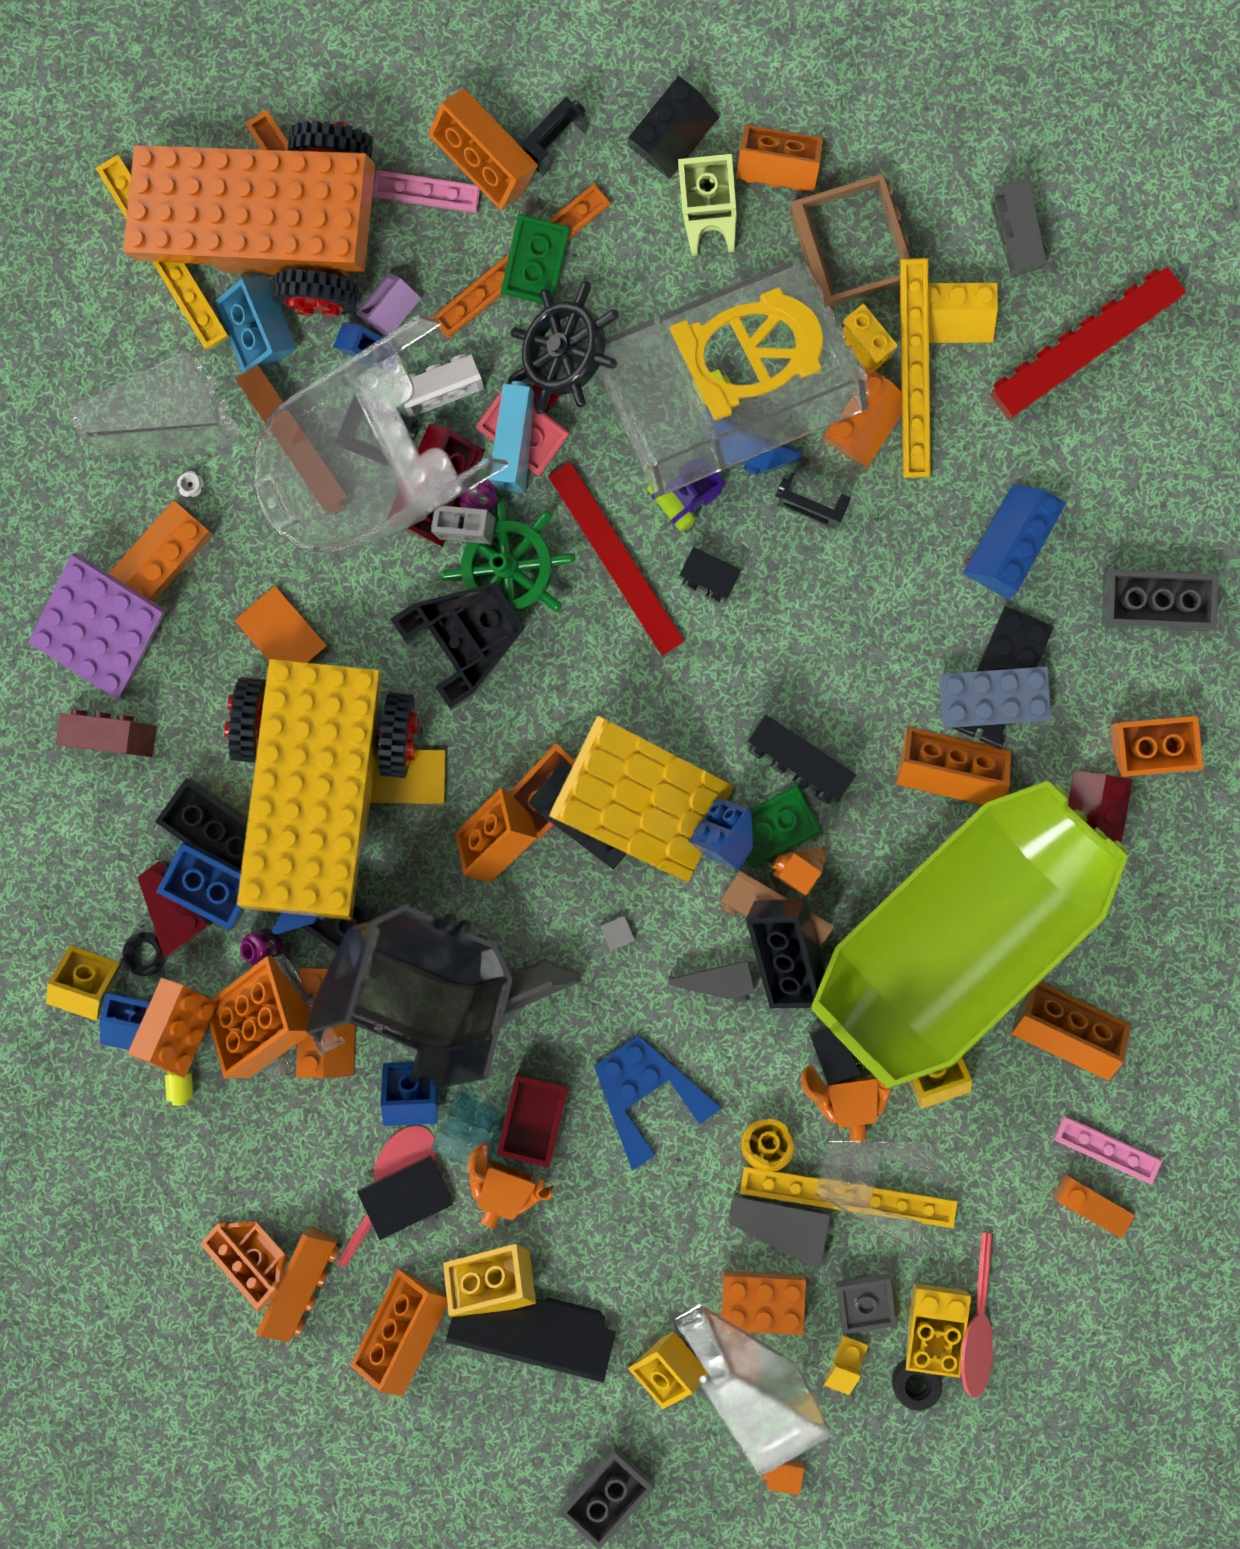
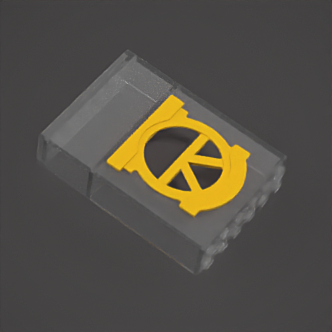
(695, 425)

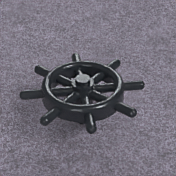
(563, 347)

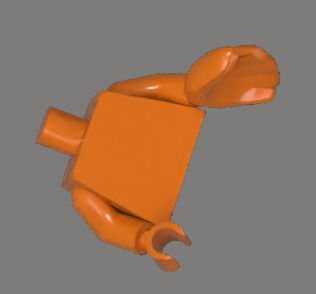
(848, 1101)
(502, 1189)

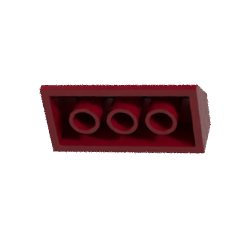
(463, 457)
(1102, 801)

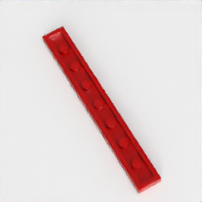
(615, 559)

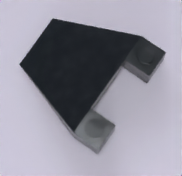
(471, 629)

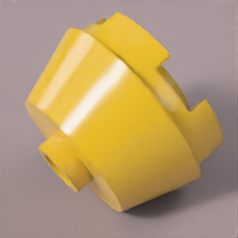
(767, 1145)

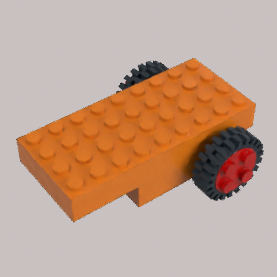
(261, 212)

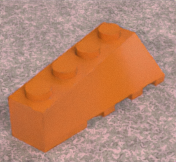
(799, 868)

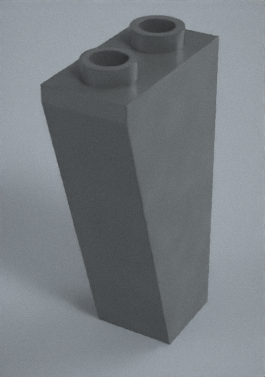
(785, 1226)

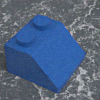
(404, 1100)

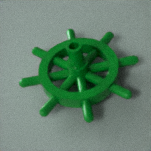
(508, 565)

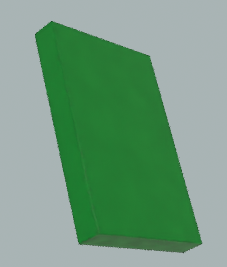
(534, 258)
(780, 825)

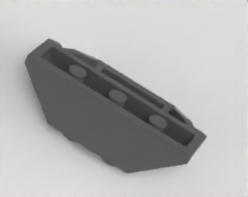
(538, 981)

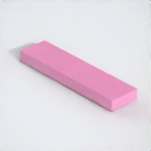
(426, 191)
(1107, 1149)

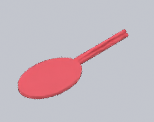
(400, 1151)
(978, 1344)

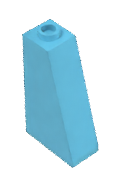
(513, 436)

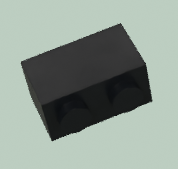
(709, 574)
(834, 1056)

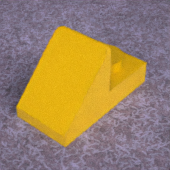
(846, 1365)

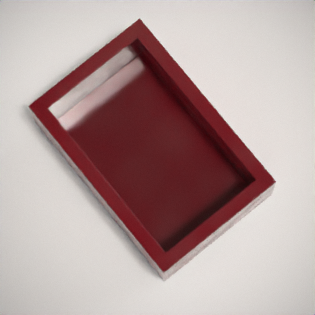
(532, 1119)

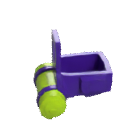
(683, 502)

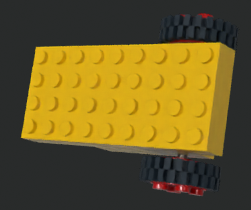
(313, 779)

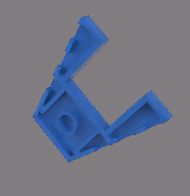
(631, 1075)

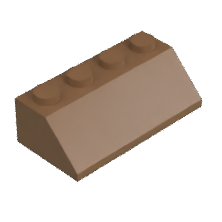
(745, 890)

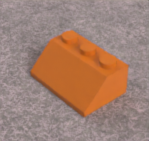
(779, 158)
(866, 431)
(1157, 746)
(494, 836)

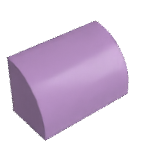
(388, 305)

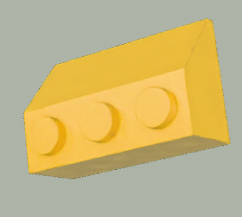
(962, 312)

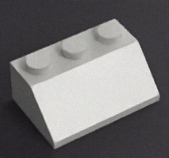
(444, 384)

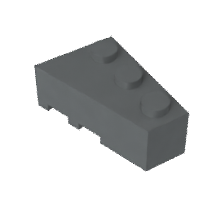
(1019, 227)

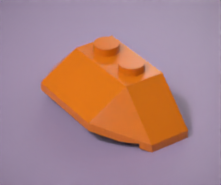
(248, 1259)

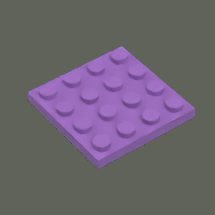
(97, 626)

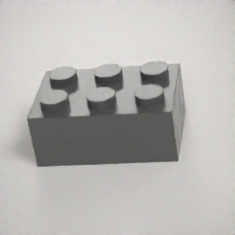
(606, 1496)

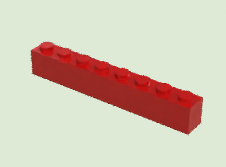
(1087, 343)

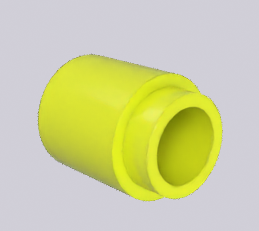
(178, 1088)

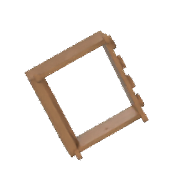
(811, 249)

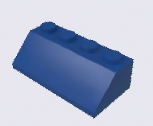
(1014, 539)

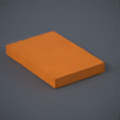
(280, 629)

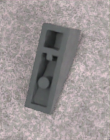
(722, 981)

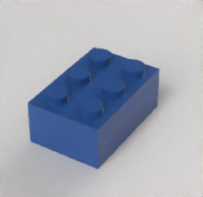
(204, 885)

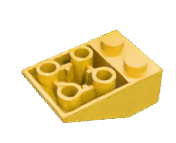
(937, 1329)

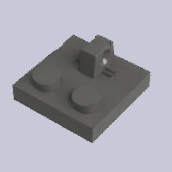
(865, 1303)

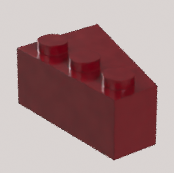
(172, 922)

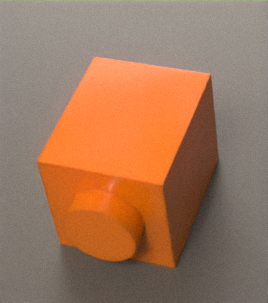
(786, 1478)

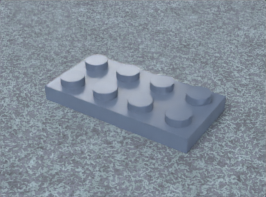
(994, 697)

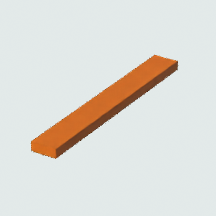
(488, 286)

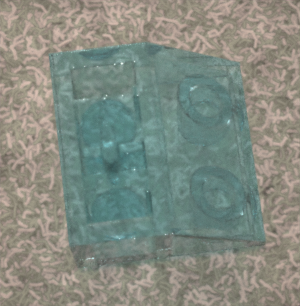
(465, 1127)

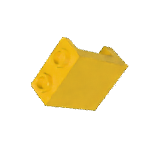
(868, 338)

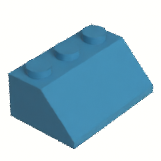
(254, 323)

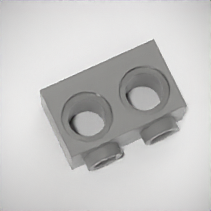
(463, 524)

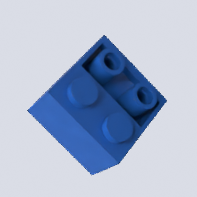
(725, 834)
(121, 1018)

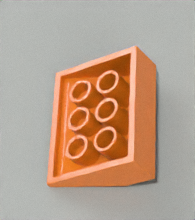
(257, 1020)

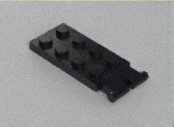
(1014, 644)

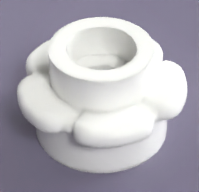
(183, 481)

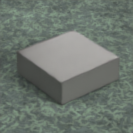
(617, 933)

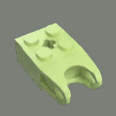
(710, 209)

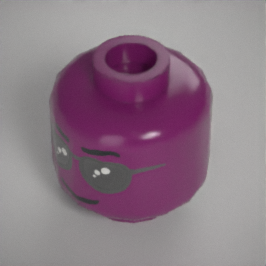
(480, 496)
(259, 945)

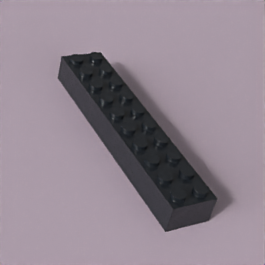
(218, 828)

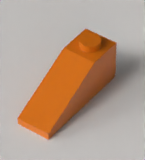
(1093, 1206)

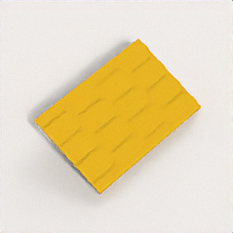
(638, 798)

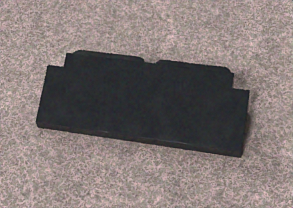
(541, 1334)

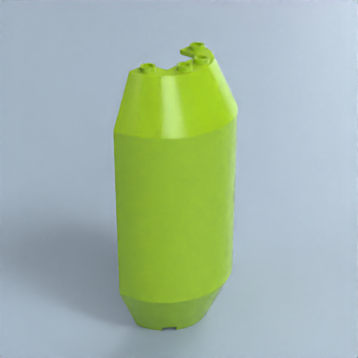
(969, 934)

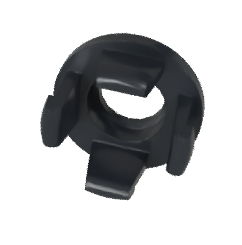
(129, 962)

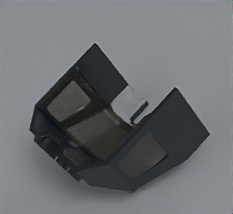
(421, 987)

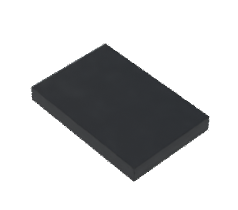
(404, 1197)

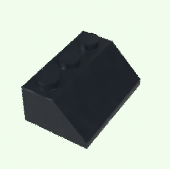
(673, 127)

